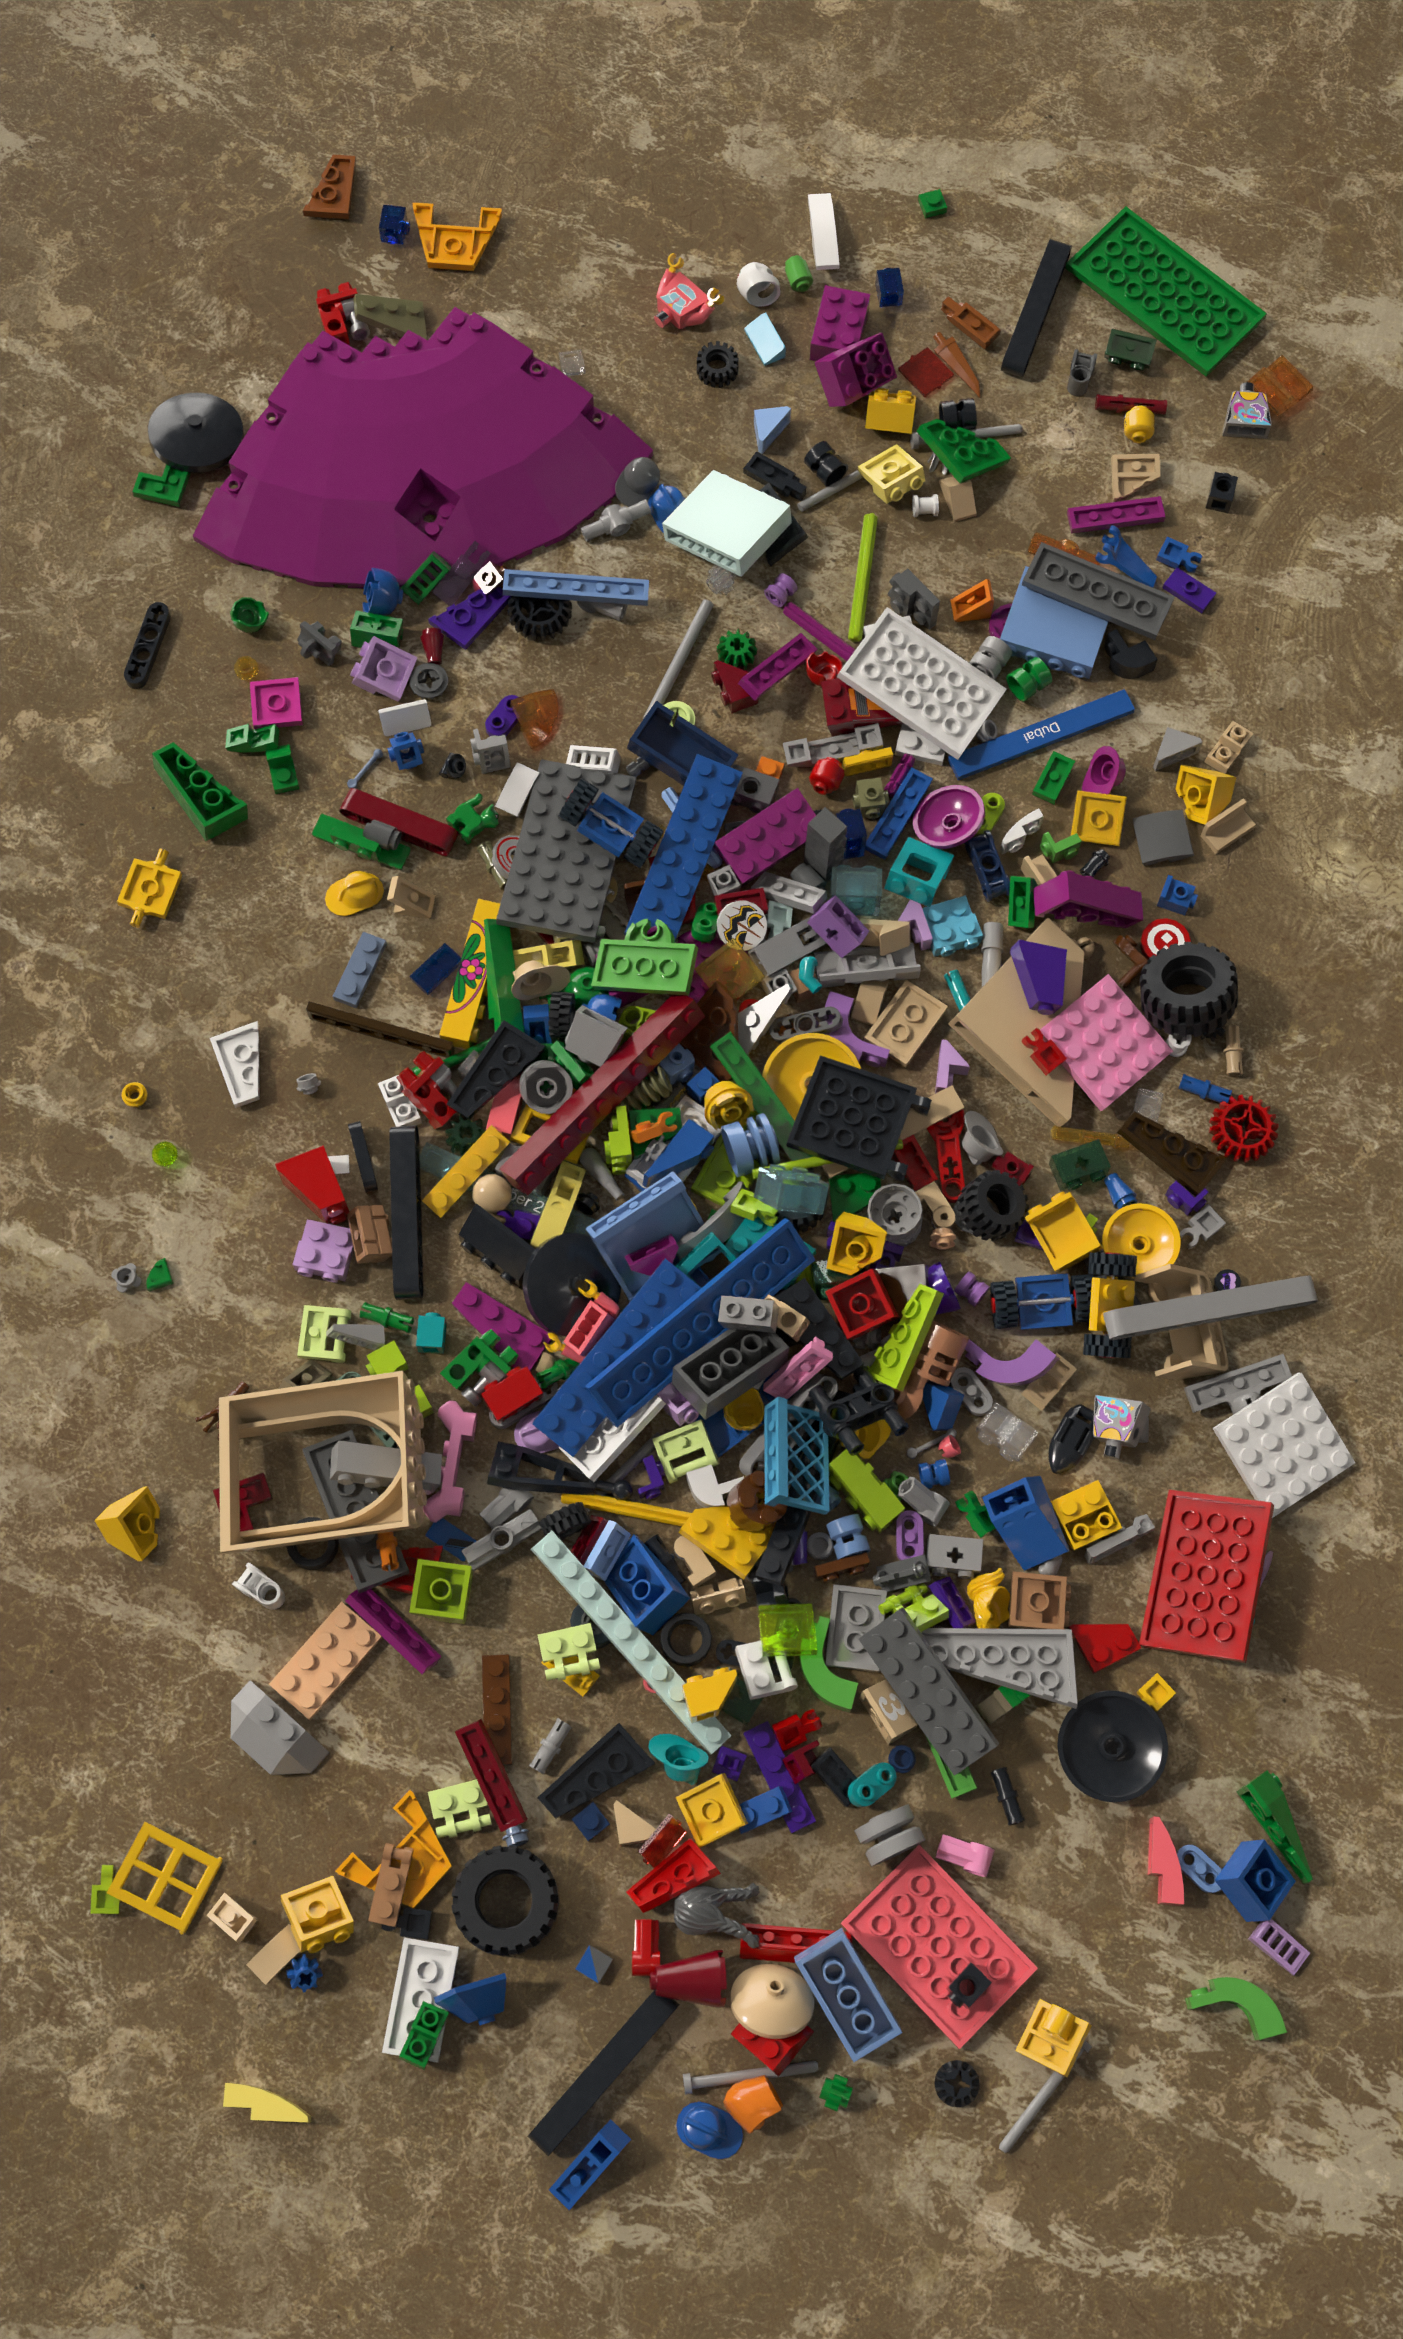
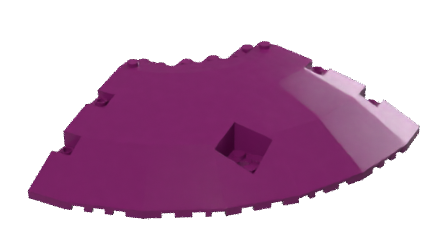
(410, 434)

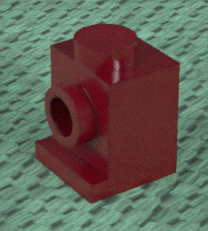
(1022, 1169)

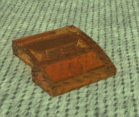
(1281, 384)

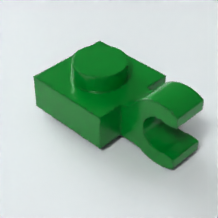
(977, 1516)

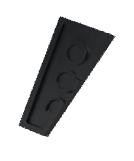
(495, 1068)
(822, 1325)
(601, 1768)

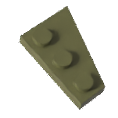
(391, 313)

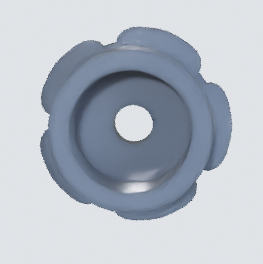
(516, 1836)

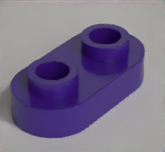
(502, 714)

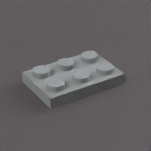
(851, 1616)

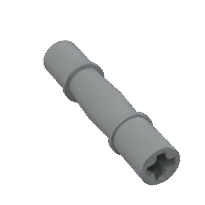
(991, 949)

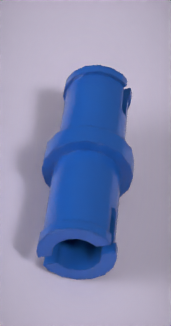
(1204, 1089)

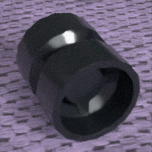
(958, 414)
(824, 462)

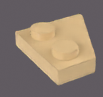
(1133, 473)

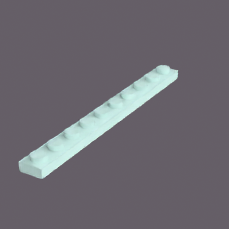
(626, 1637)

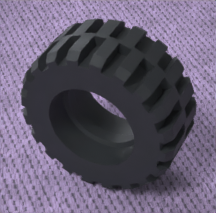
(1183, 966)
(467, 1897)

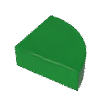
(159, 1276)

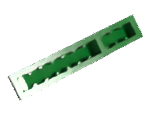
(500, 978)

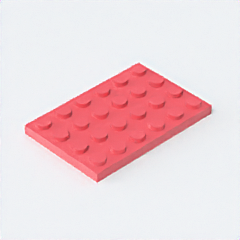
(926, 1933)

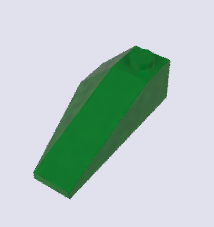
(1271, 1810)

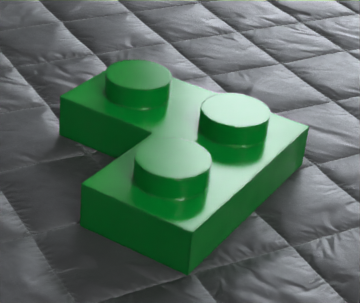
(164, 489)

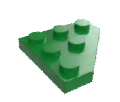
(962, 451)

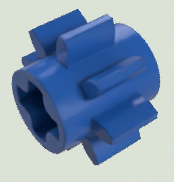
(304, 1973)

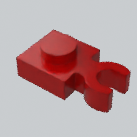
(1045, 1055)

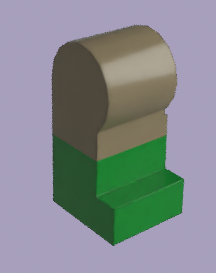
(1000, 1703)

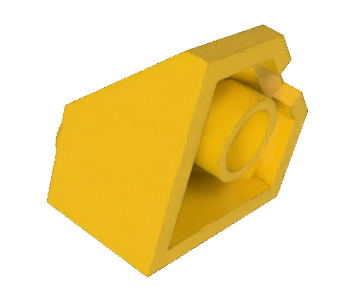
(1204, 792)
(855, 1243)
(131, 1523)

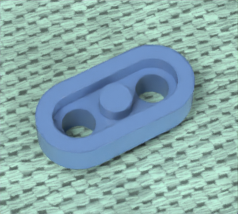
(1199, 1868)

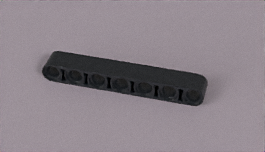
(1036, 308)
(406, 1212)
(602, 2072)

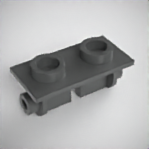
(902, 1573)

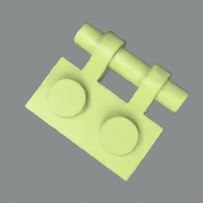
(565, 1644)
(457, 1800)

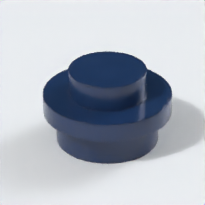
(902, 1759)

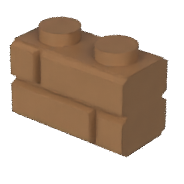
(370, 1233)

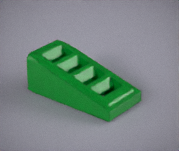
(441, 563)

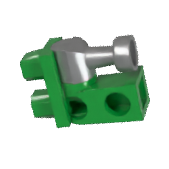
(479, 1359)

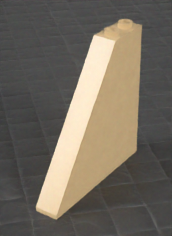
(1001, 1018)

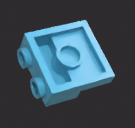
(952, 926)

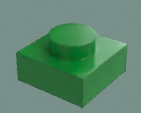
(932, 203)

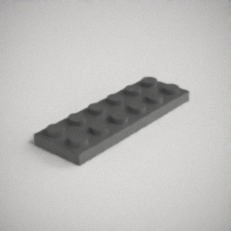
(1098, 591)
(342, 1500)
(928, 1691)

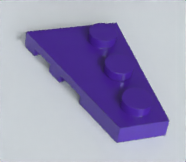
(470, 618)

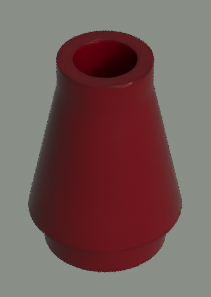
(432, 642)

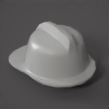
(980, 1139)

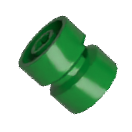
(1027, 679)

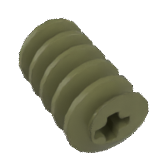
(647, 1090)

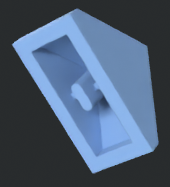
(769, 425)

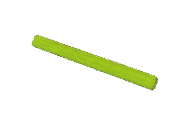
(862, 578)

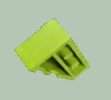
(864, 1491)

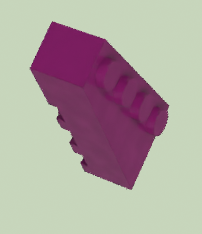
(1088, 900)

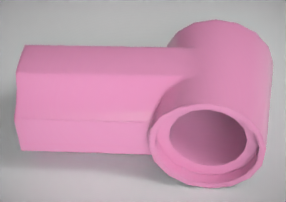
(972, 1857)

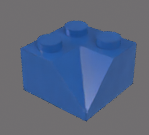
(1255, 1880)

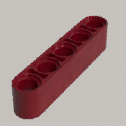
(414, 826)

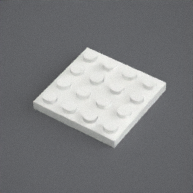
(1284, 1444)

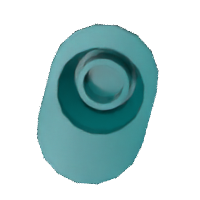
(680, 1758)

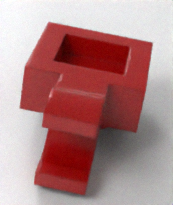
(793, 1730)

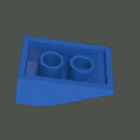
(645, 1587)

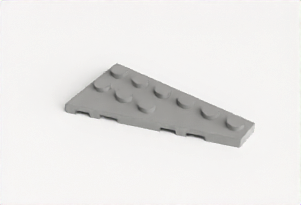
(1019, 1659)

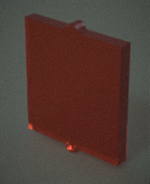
(925, 372)
(662, 1841)

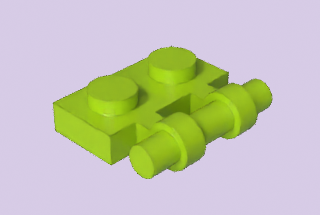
(923, 1611)

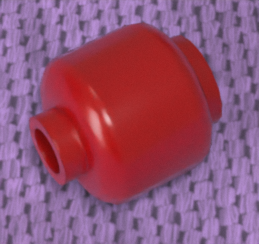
(826, 776)

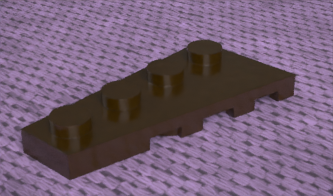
(1181, 1159)

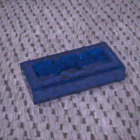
(436, 969)

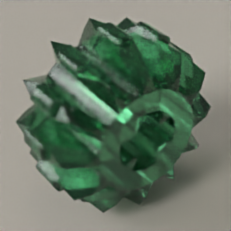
(464, 1127)

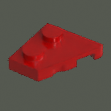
(1104, 1643)

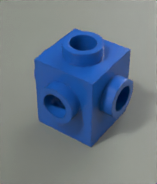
(405, 758)

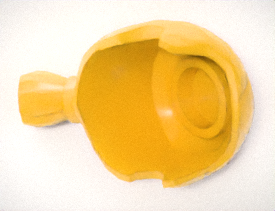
(745, 1411)

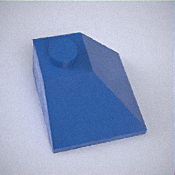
(476, 2000)

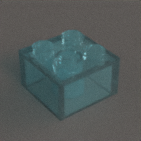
(858, 888)
(791, 1189)

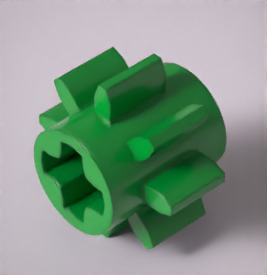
(836, 2092)

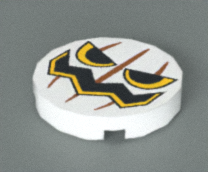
(742, 922)

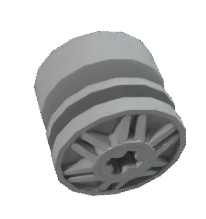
(901, 1203)

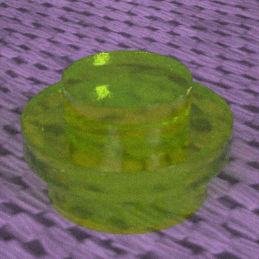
(164, 1154)

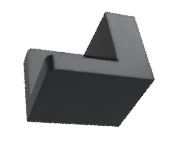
(770, 1593)

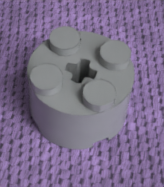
(534, 1077)

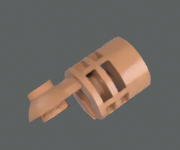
(935, 1362)

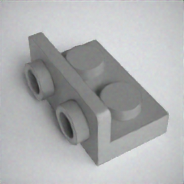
(490, 753)

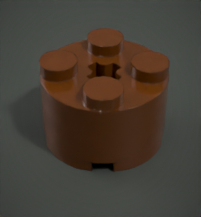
(748, 1505)

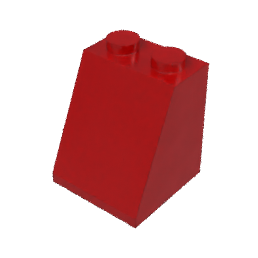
(315, 1184)

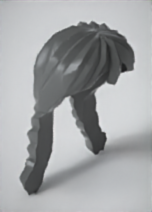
(698, 1911)

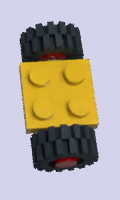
(1106, 1296)

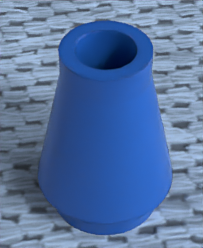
(1119, 1191)

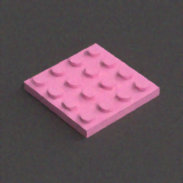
(1105, 1042)

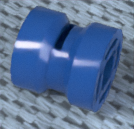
(938, 1470)

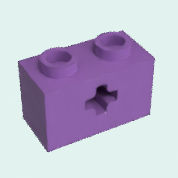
(838, 926)

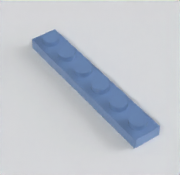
(575, 587)

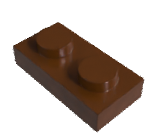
(831, 1570)

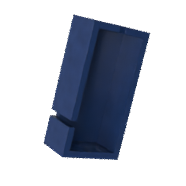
(675, 747)

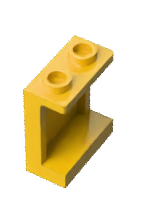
(1063, 1231)

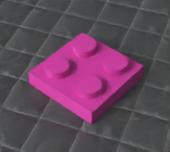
(276, 703)

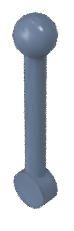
(352, 783)

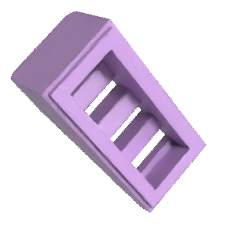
(1260, 1931)

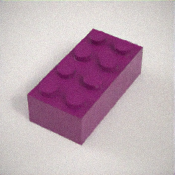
(766, 837)

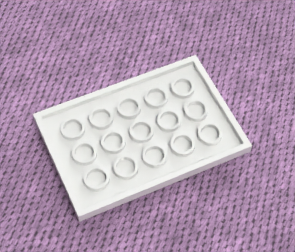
(921, 683)

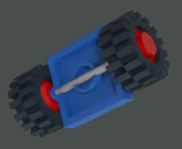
(610, 824)
(1041, 1301)

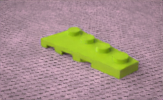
(901, 1350)

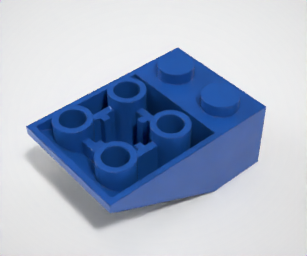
(1027, 1521)

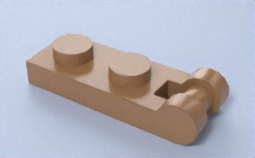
(390, 1886)

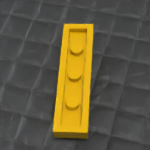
(466, 1171)

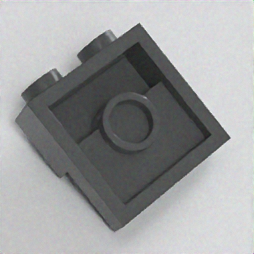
(912, 597)

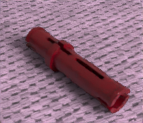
(1108, 403)

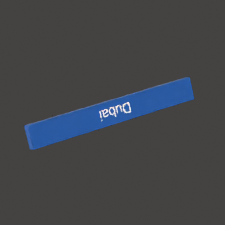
(1041, 734)

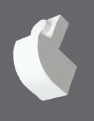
(706, 1488)

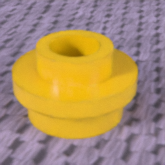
(131, 1088)

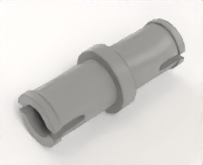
(550, 1746)

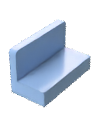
(607, 1550)

